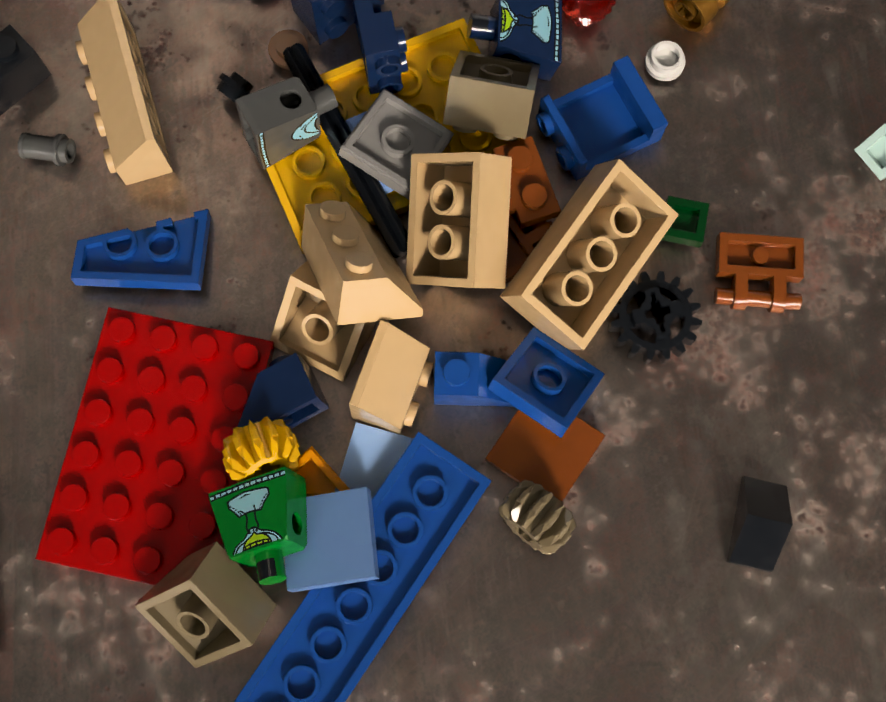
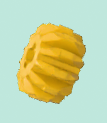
(260, 449)

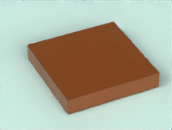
(538, 455)

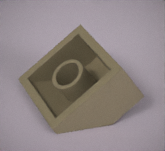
(491, 95)
(207, 606)

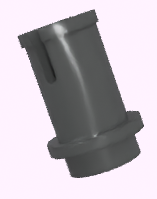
(56, 149)

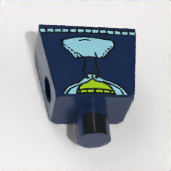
(522, 32)

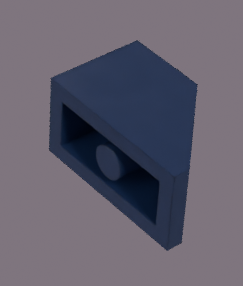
(285, 392)

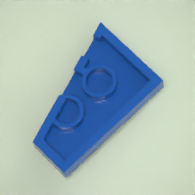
(150, 258)

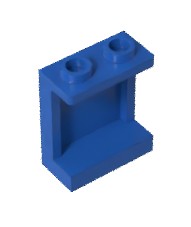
(602, 120)

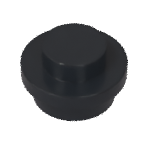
(234, 86)

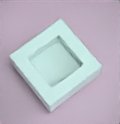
(874, 152)

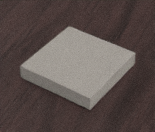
(389, 136)

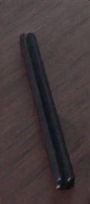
(337, 132)

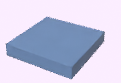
(338, 542)

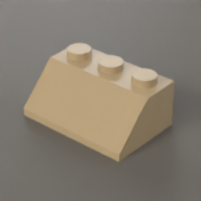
(355, 266)

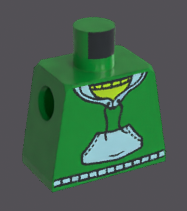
(263, 521)

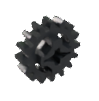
(658, 335)

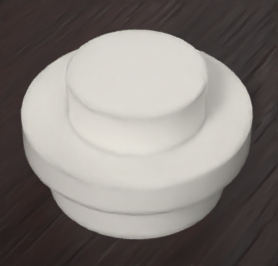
(665, 61)

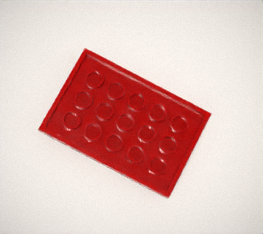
(150, 446)

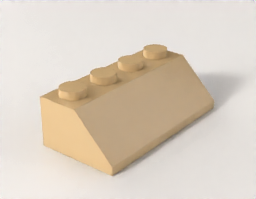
(122, 93)

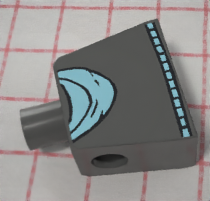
(283, 118)

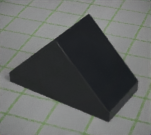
(760, 524)

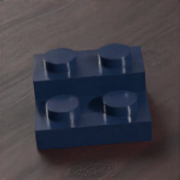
(381, 46)

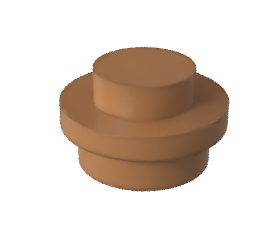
(281, 41)

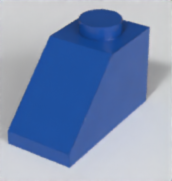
(465, 379)

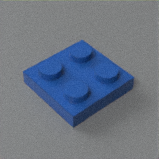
(546, 381)

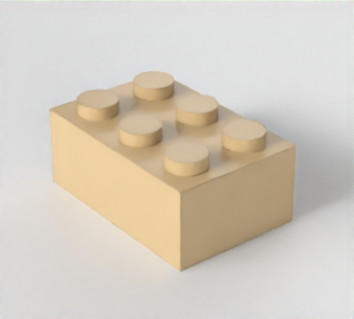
(458, 219)

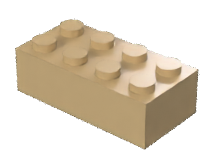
(590, 255)

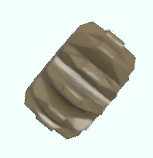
(537, 517)

